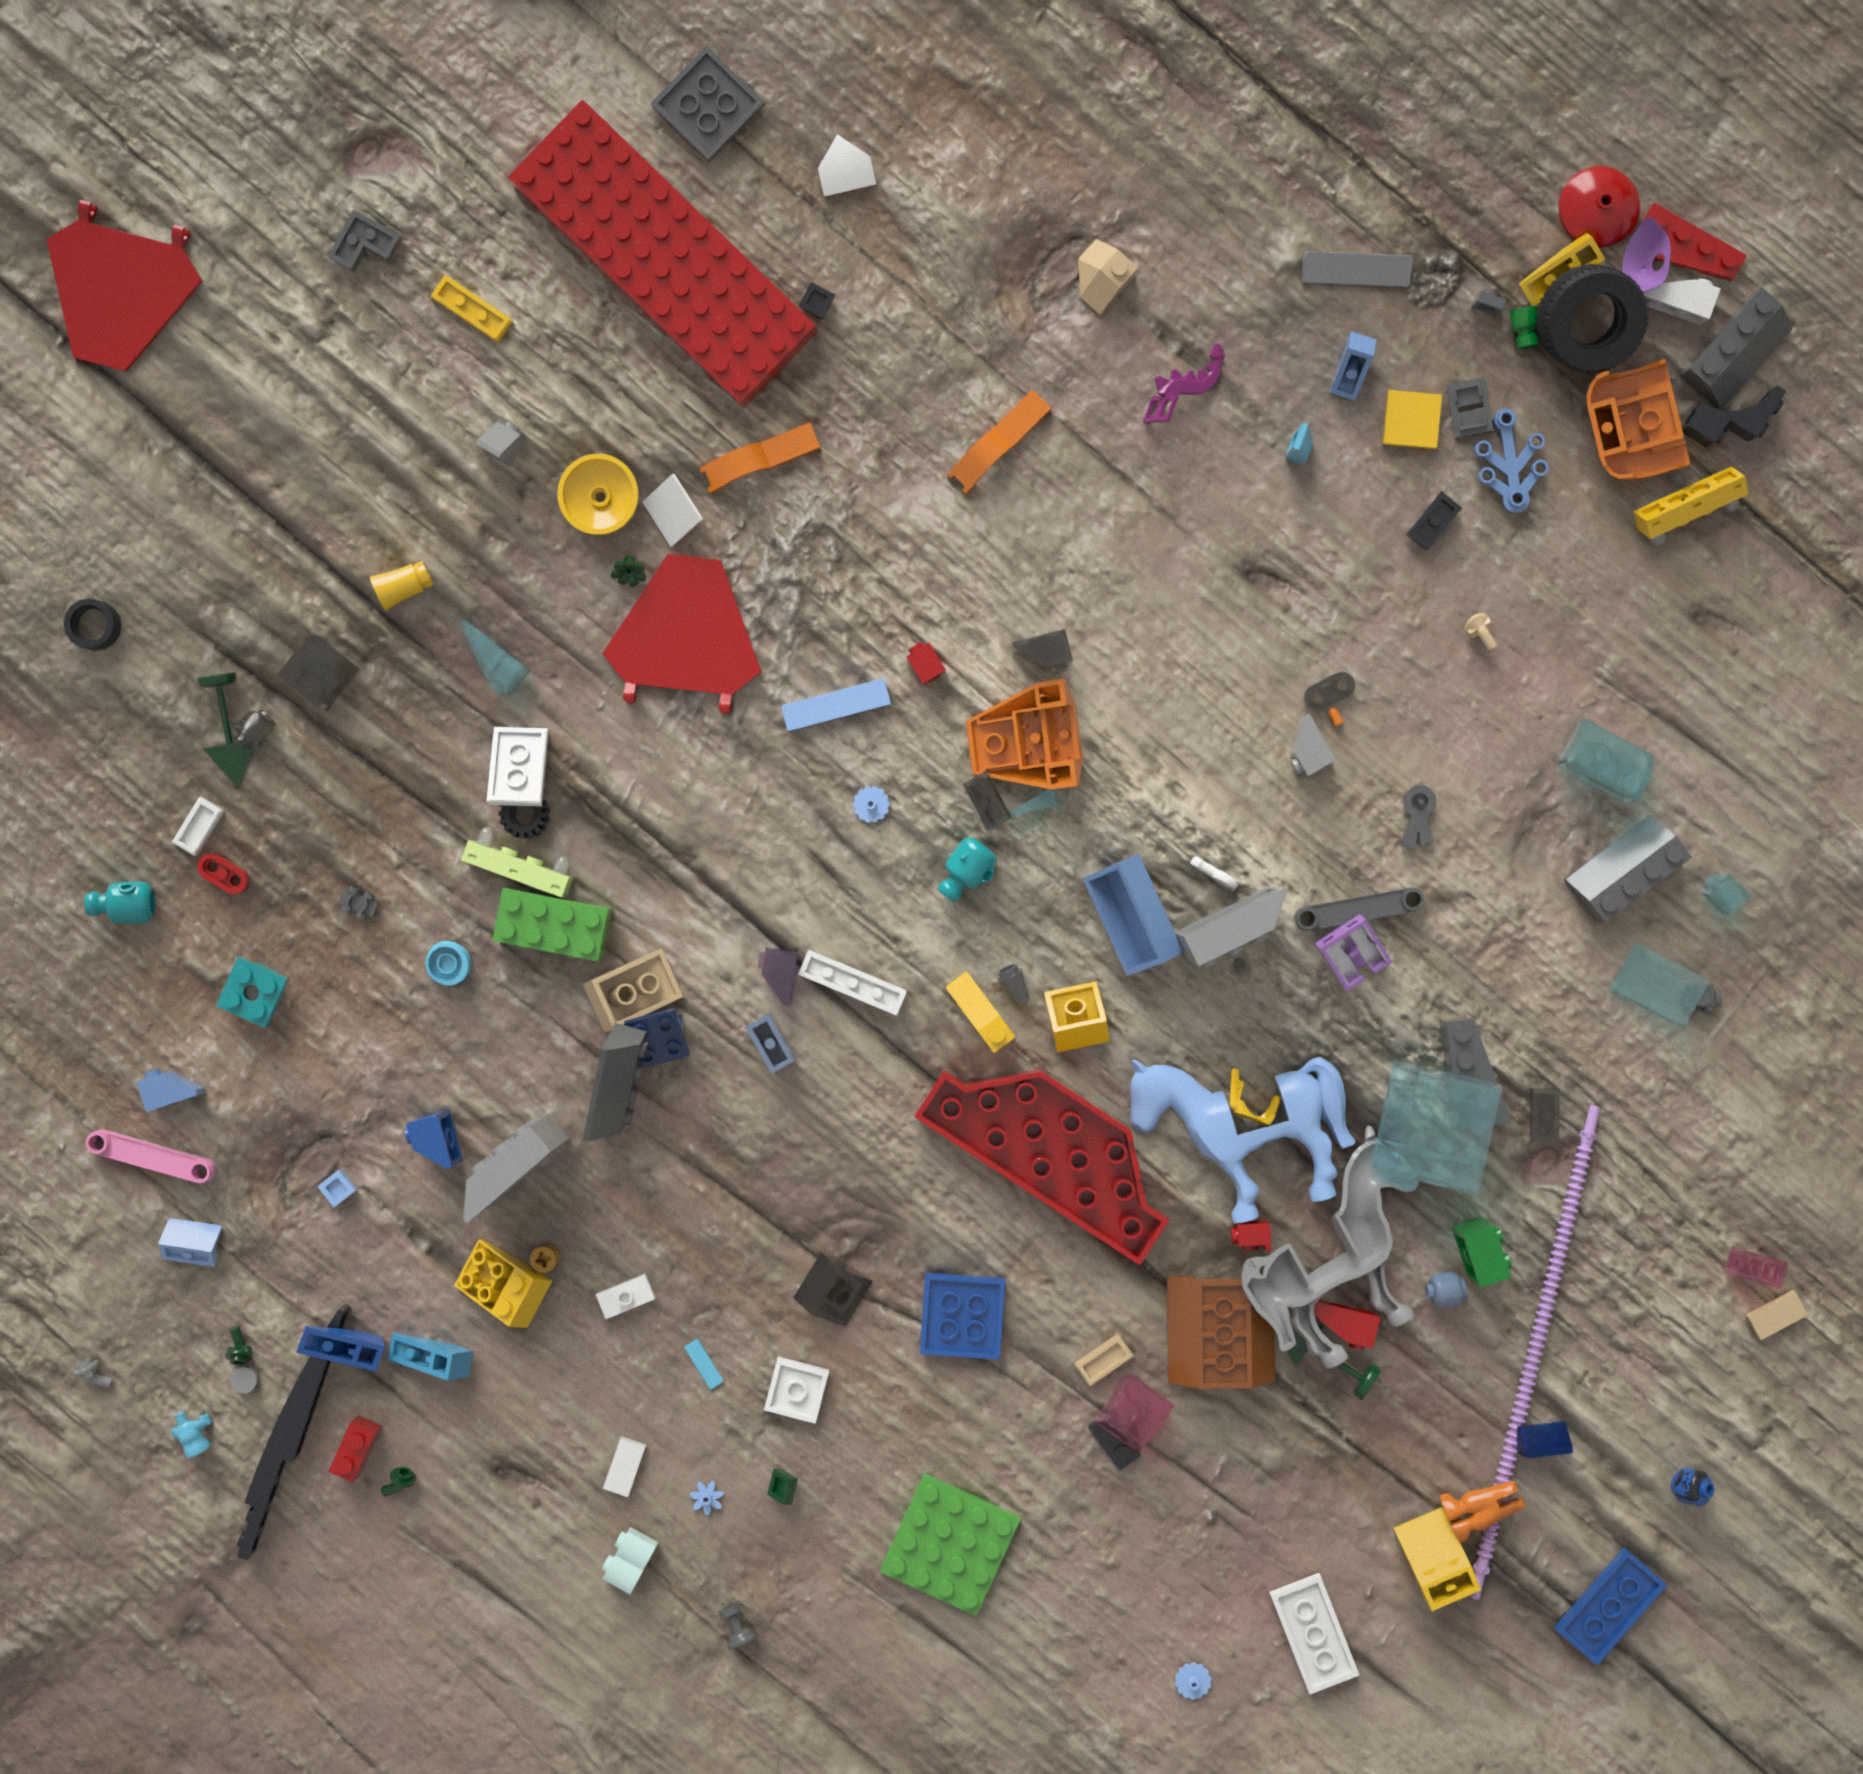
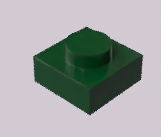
(782, 1486)

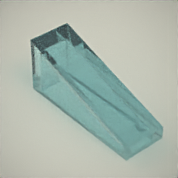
(1042, 802)

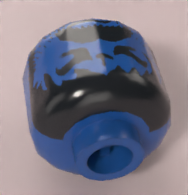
(1692, 1487)

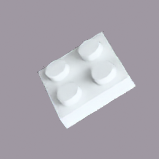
(796, 1389)

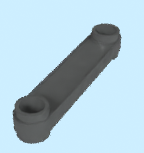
(1369, 906)

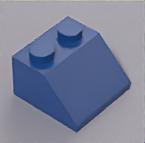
(435, 1138)

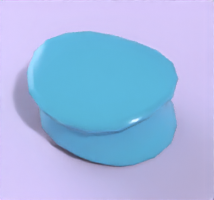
(448, 963)

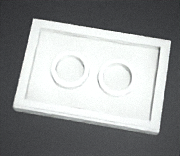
(517, 766)

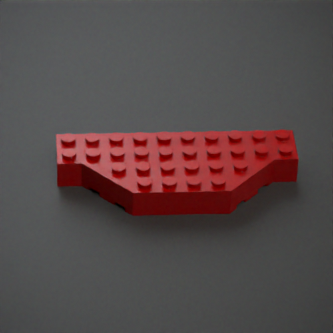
(1053, 1149)

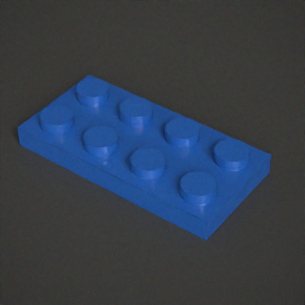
(1610, 1606)

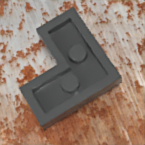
(362, 234)

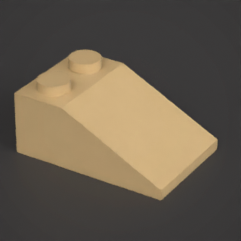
(632, 990)

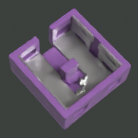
(1351, 949)

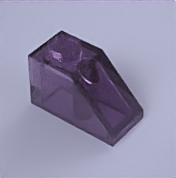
(779, 971)

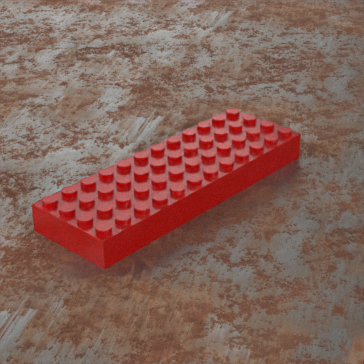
(662, 254)

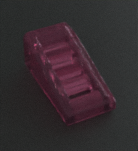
(1739, 1262)

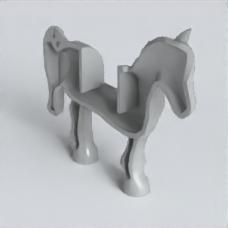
(1367, 1246)

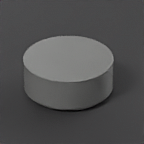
(244, 1379)

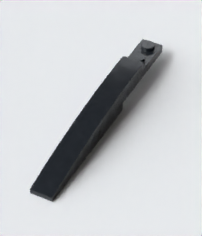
(285, 1443)

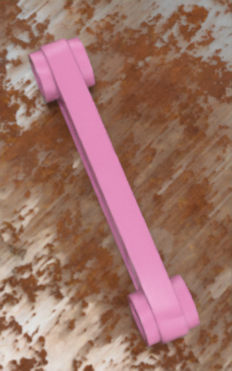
(151, 1156)

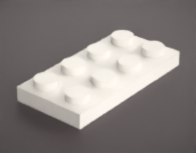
(1314, 1633)

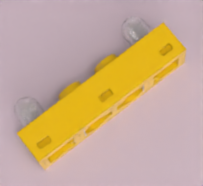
(1690, 503)

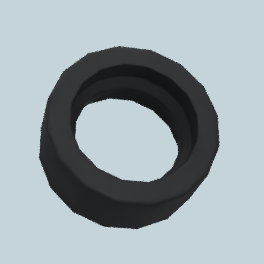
(72, 620)

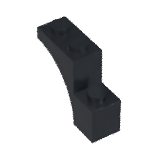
(1710, 424)

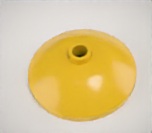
(583, 483)

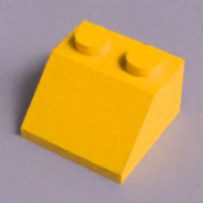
(1077, 1017)

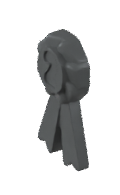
(1419, 803)

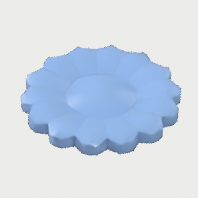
(871, 804)
(1193, 1681)

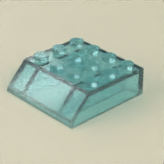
(1436, 1127)

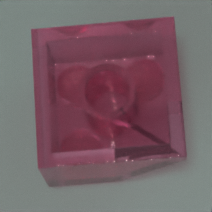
(1134, 1412)

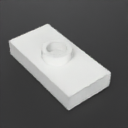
(625, 1296)

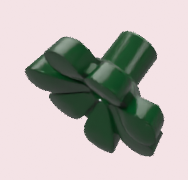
(628, 571)

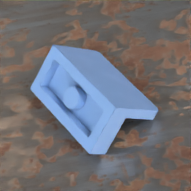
(190, 1242)

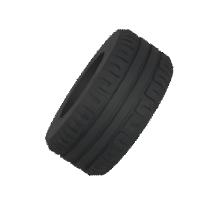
(1621, 338)

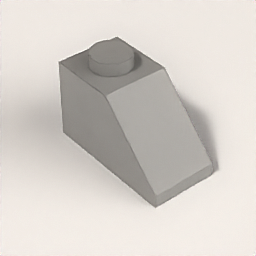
(501, 442)
(1309, 748)

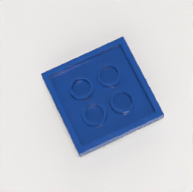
(962, 1315)

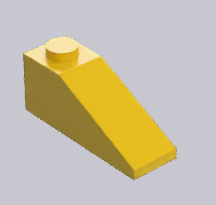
(1578, 253)
(980, 1012)

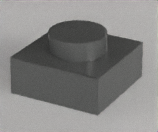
(1488, 302)

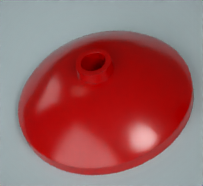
(1584, 213)

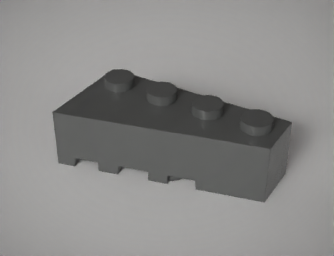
(1467, 1057)

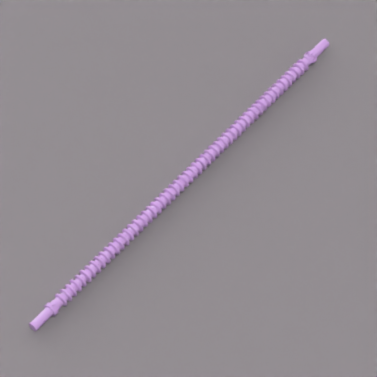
(1587, 1137)

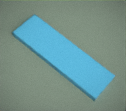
(704, 1364)

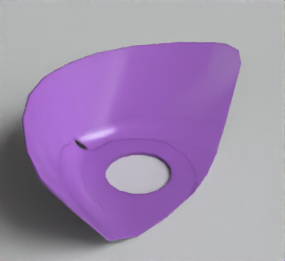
(1641, 251)

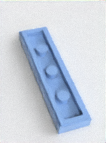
(836, 704)

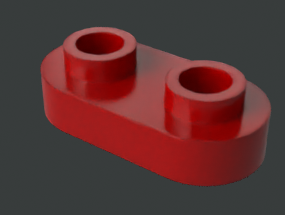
(224, 874)

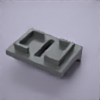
(1471, 421)

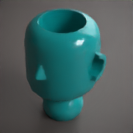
(968, 866)
(123, 902)

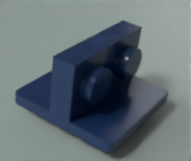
(663, 1036)

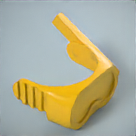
(1239, 1107)

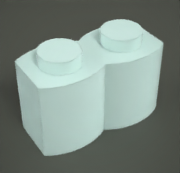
(630, 1559)

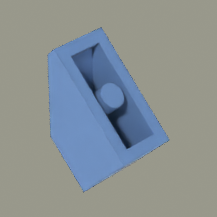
(1353, 365)
(165, 1089)

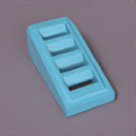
(1300, 445)

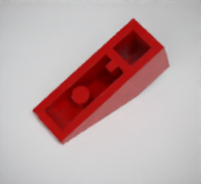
(1352, 1324)

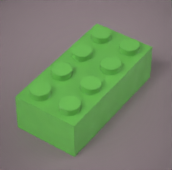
(552, 924)

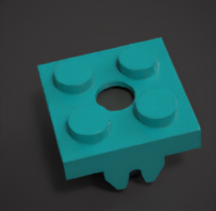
(252, 992)

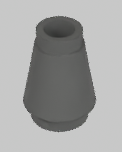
(1014, 983)

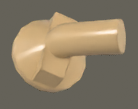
(1479, 626)

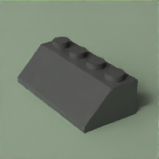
(1738, 348)
(1627, 868)
(615, 1082)

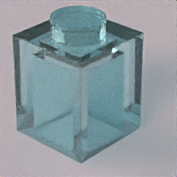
(1725, 893)

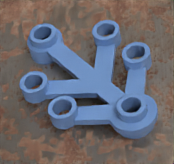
(1510, 464)

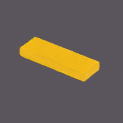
(471, 308)

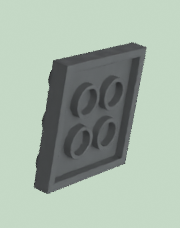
(707, 104)

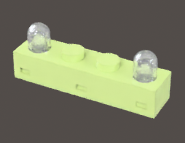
(509, 865)

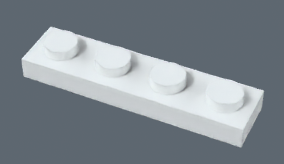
(852, 982)

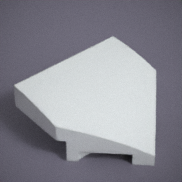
(845, 168)

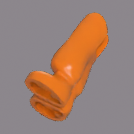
(1485, 1508)

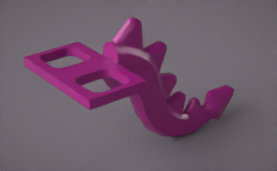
(1188, 385)

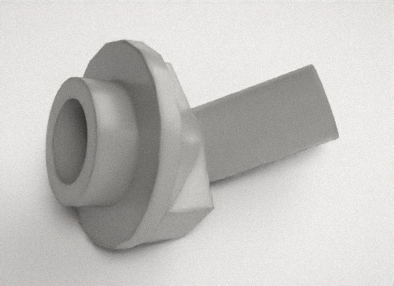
(87, 1368)

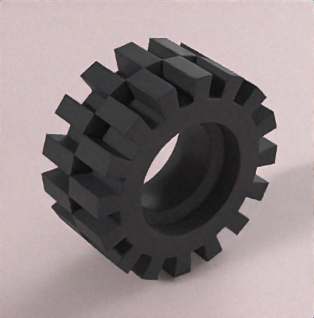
(524, 831)

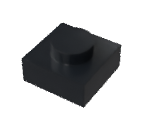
(817, 301)

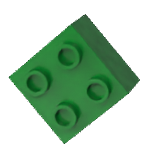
(1482, 1252)

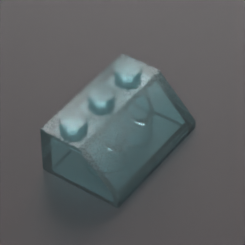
(1607, 761)

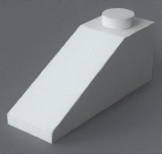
(1684, 299)

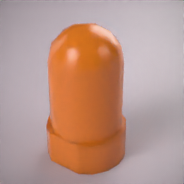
(1335, 716)

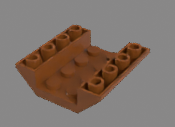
(1216, 1335)

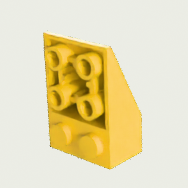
(503, 1284)
(1437, 1559)

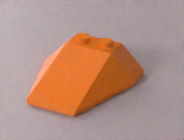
(1029, 738)

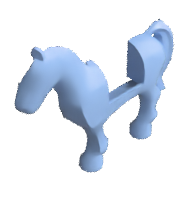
(1214, 1132)

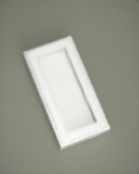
(198, 826)
(624, 1466)

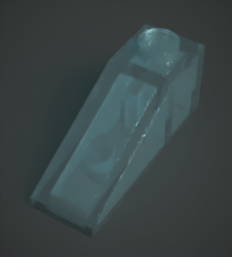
(495, 662)

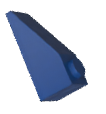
(342, 1346)

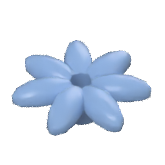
(712, 1496)

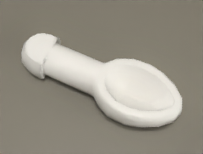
(1216, 874)

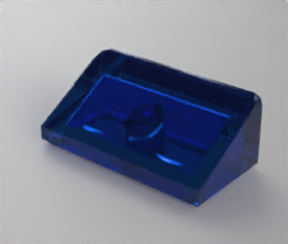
(1543, 1440)

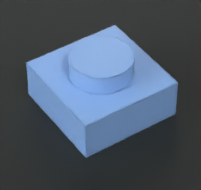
(337, 1188)

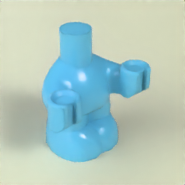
(190, 1434)

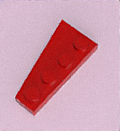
(1696, 248)

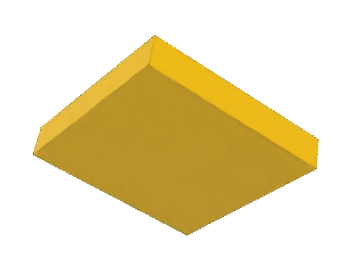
(1412, 419)

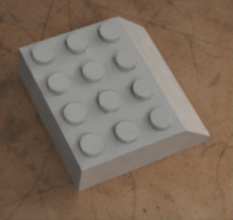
(1232, 927)
(511, 1163)

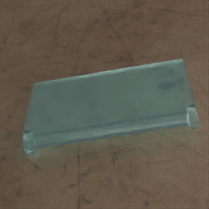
(1659, 985)

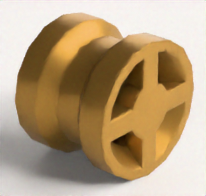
(549, 1256)

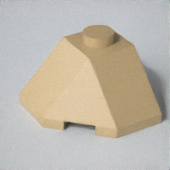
(1103, 275)

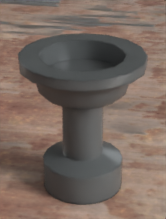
(740, 1635)

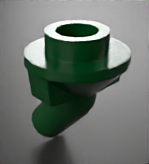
(240, 1352)
(401, 1478)

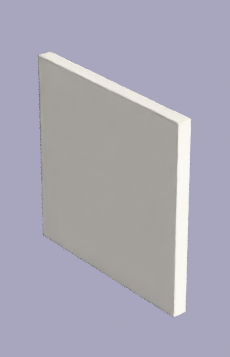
(672, 510)

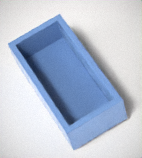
(1133, 915)

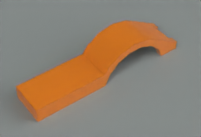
(999, 440)
(760, 456)

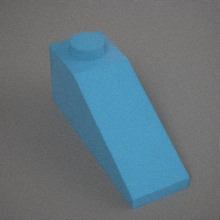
(431, 1356)

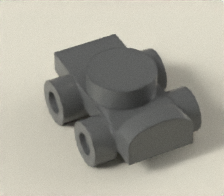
(363, 904)
(1709, 999)

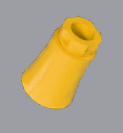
(401, 584)

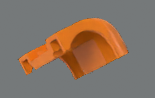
(1637, 423)

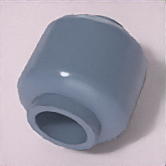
(1446, 1290)

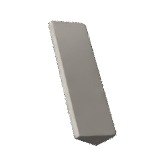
(1357, 269)

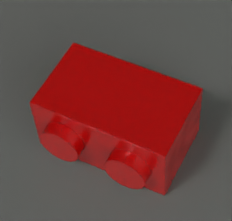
(355, 1448)

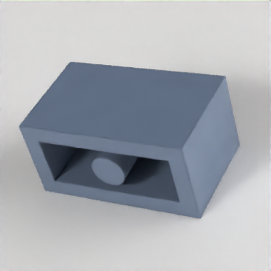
(771, 1042)

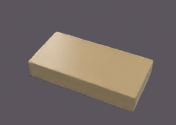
(1776, 1315)
(1104, 1359)

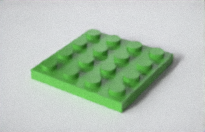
(950, 1544)

